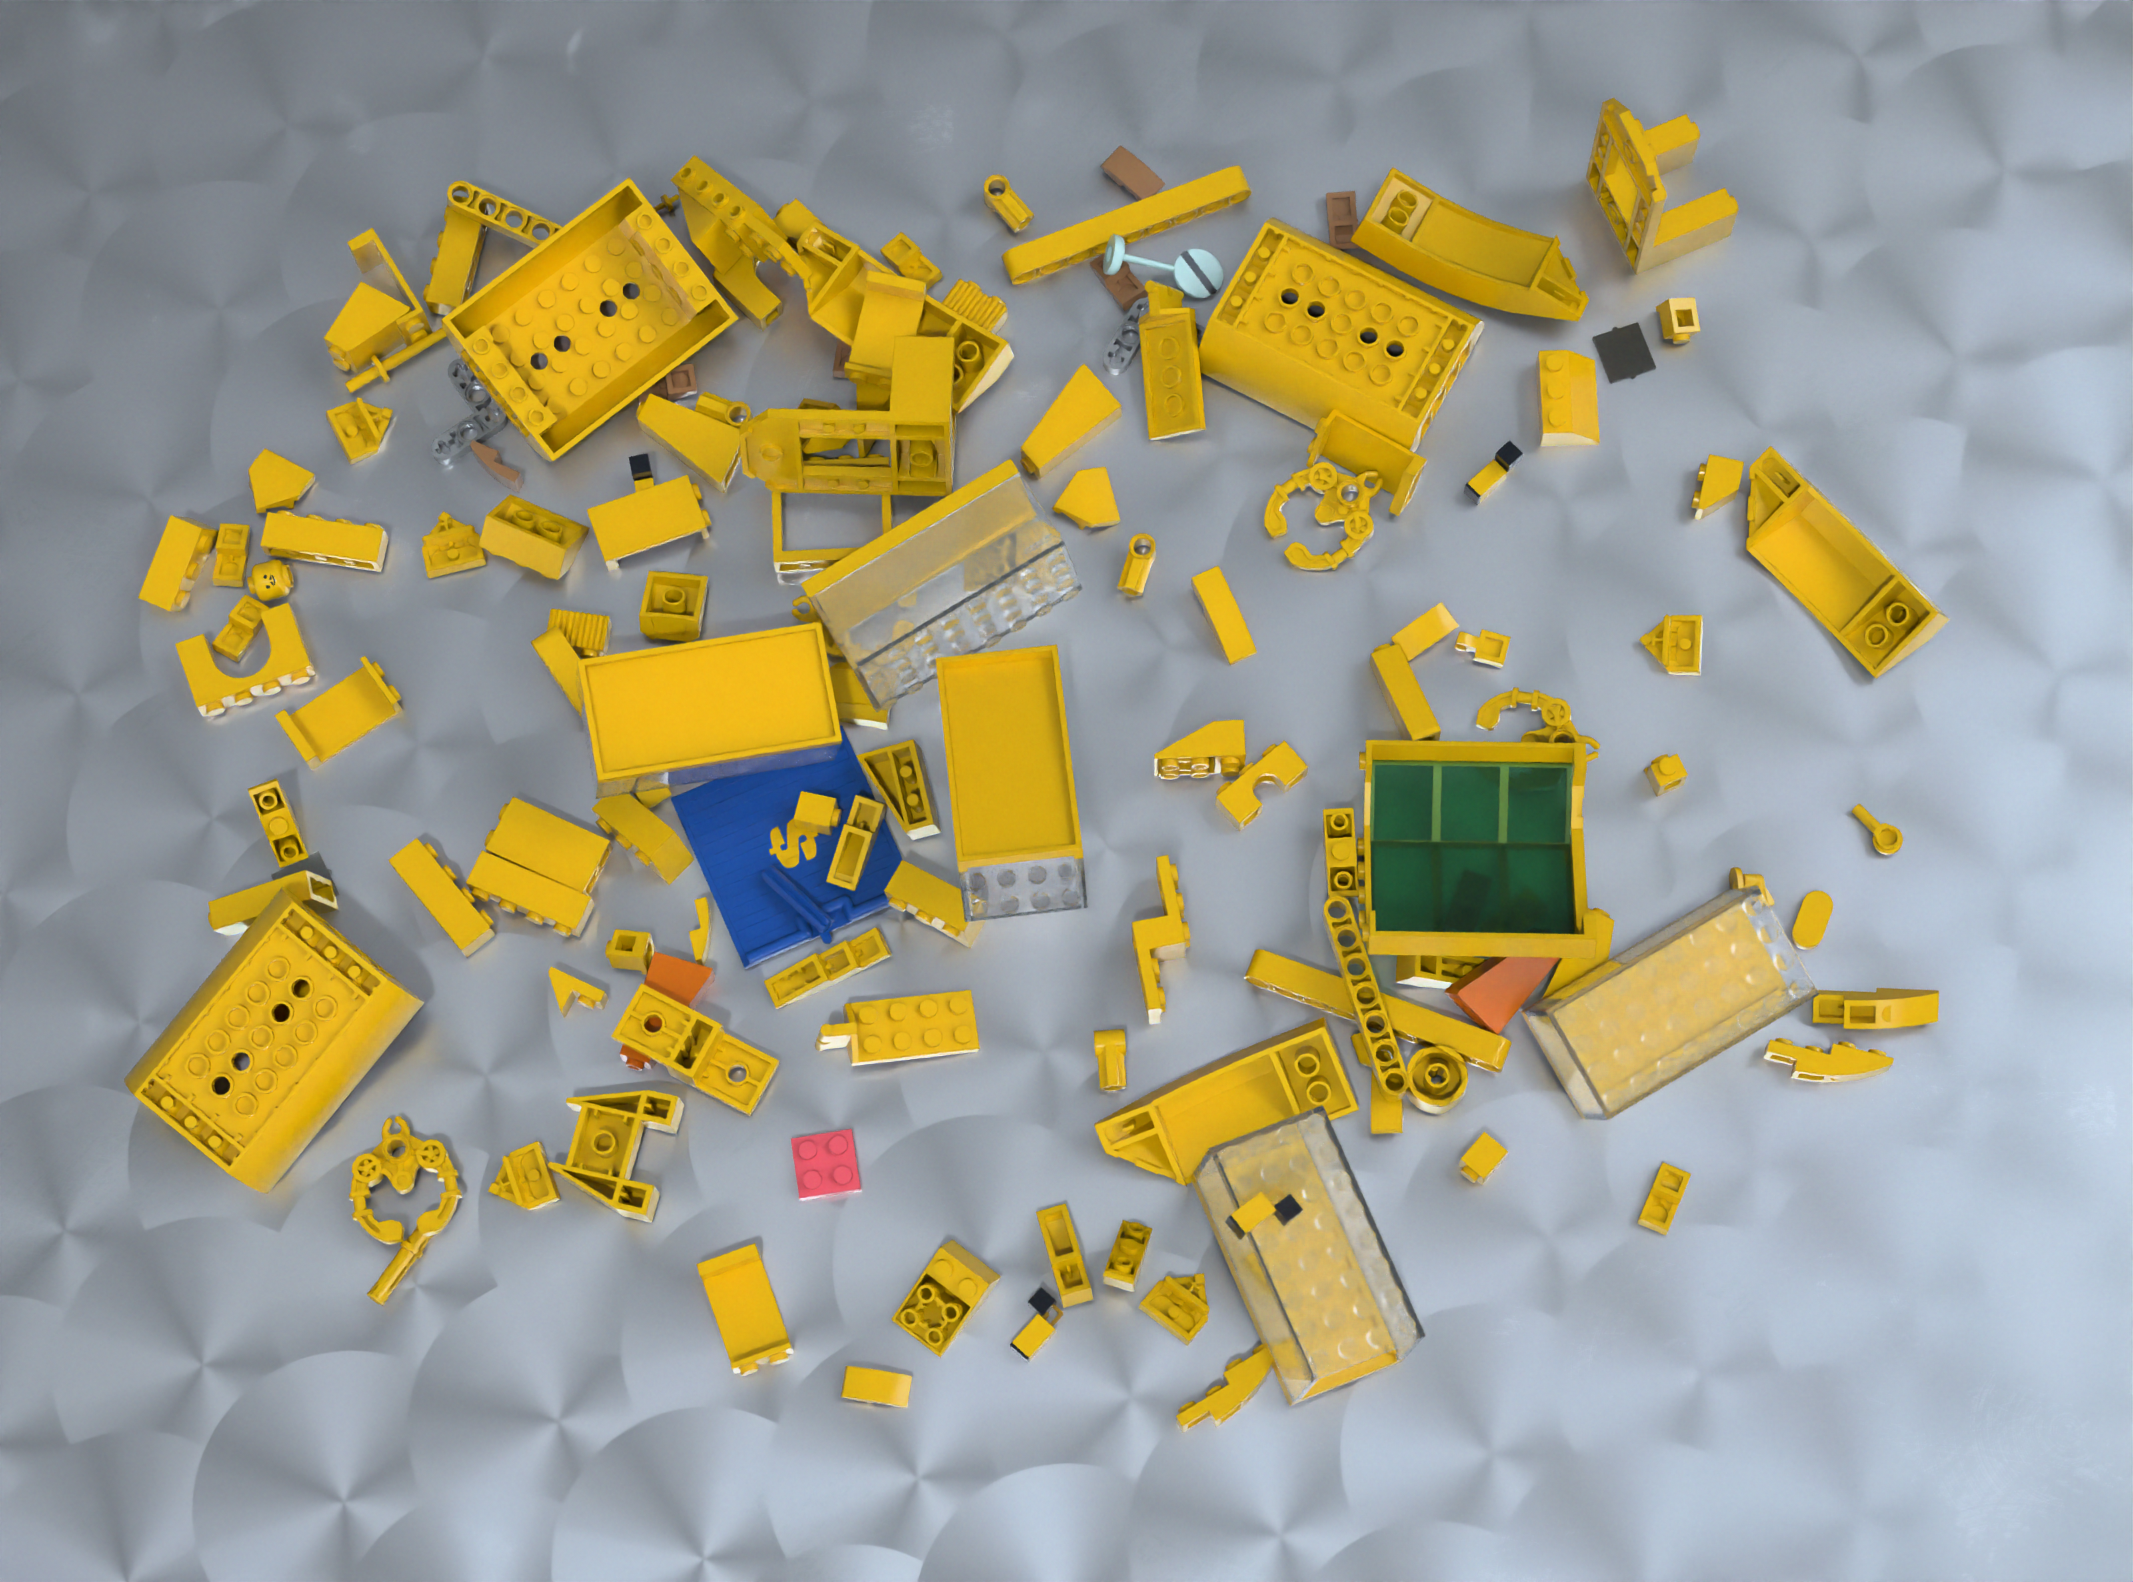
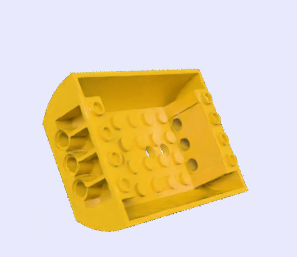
(560, 294)
(1320, 363)
(296, 1066)

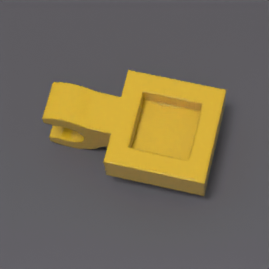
(1488, 647)

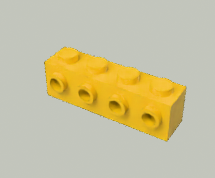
(456, 261)
(324, 541)
(529, 893)
(441, 897)

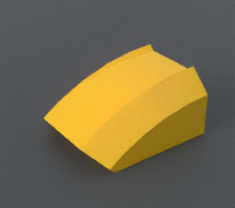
(673, 606)
(852, 702)

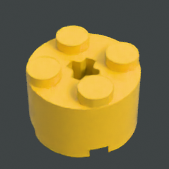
(1427, 1064)

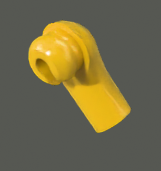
(1361, 1052)

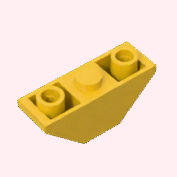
(278, 822)
(1340, 852)
(1127, 1256)

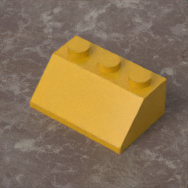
(1566, 399)
(532, 536)

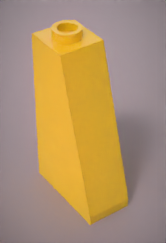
(1070, 423)
(693, 438)
(1403, 695)
(239, 910)
(1573, 968)

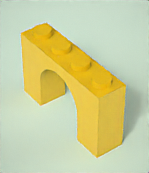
(744, 287)
(286, 665)

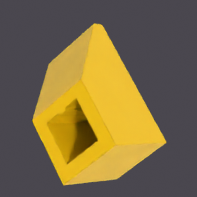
(1719, 484)

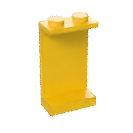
(368, 254)
(888, 310)
(1364, 450)
(648, 519)
(341, 715)
(548, 846)
(745, 1310)

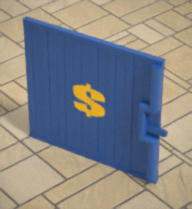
(748, 824)

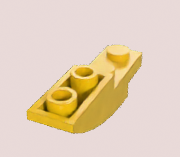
(1876, 1009)
(1840, 1064)
(1242, 1383)

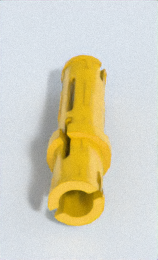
(398, 1267)

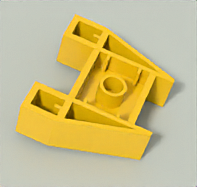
(608, 1144)

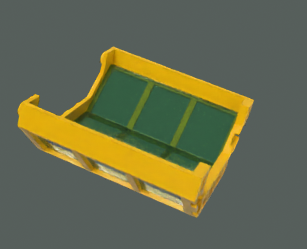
(1474, 849)

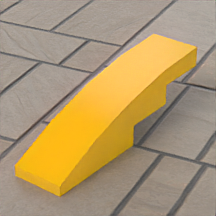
(827, 968)

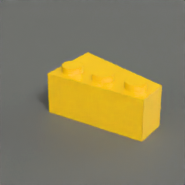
(178, 562)
(904, 785)
(644, 835)
(931, 902)

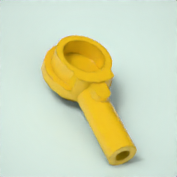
(1885, 838)

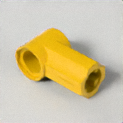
(1008, 204)
(722, 409)
(1137, 566)
(1110, 1051)

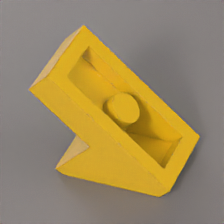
(569, 987)

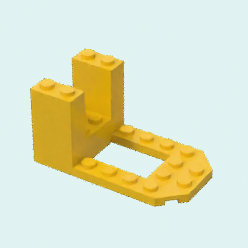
(1628, 186)
(917, 425)

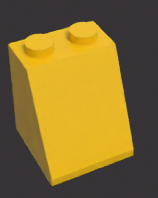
(365, 329)

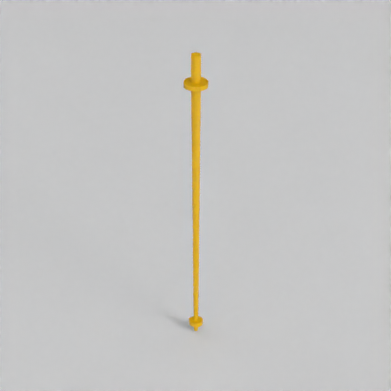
(386, 365)

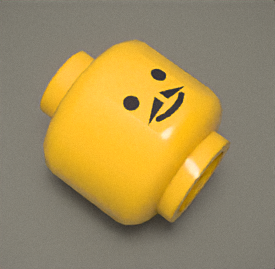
(270, 580)

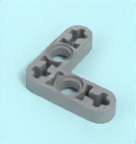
(1129, 323)
(477, 420)

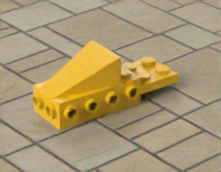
(729, 223)

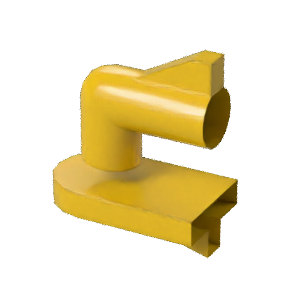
(1740, 880)

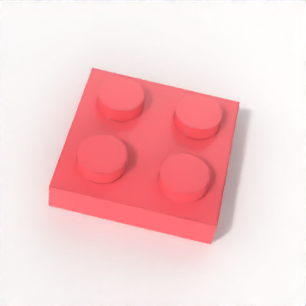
(825, 1164)

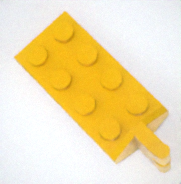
(1170, 364)
(904, 1028)

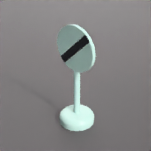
(1194, 271)

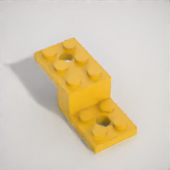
(1160, 939)
(695, 1049)

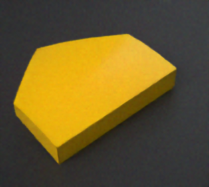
(359, 428)
(277, 481)
(1089, 499)
(451, 547)
(1677, 644)
(526, 1178)
(1178, 1305)

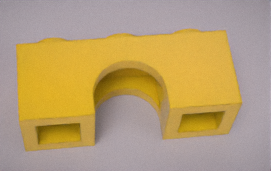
(1278, 766)

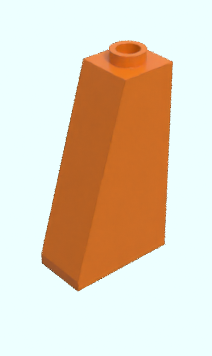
(678, 980)
(1498, 989)

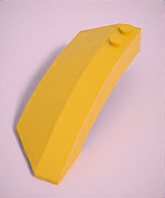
(1468, 252)
(837, 296)
(1835, 568)
(1229, 1099)

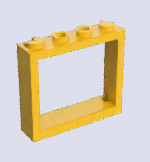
(822, 558)

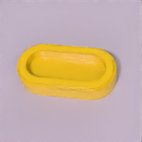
(1812, 920)

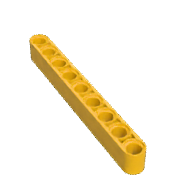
(1130, 221)
(1406, 1019)

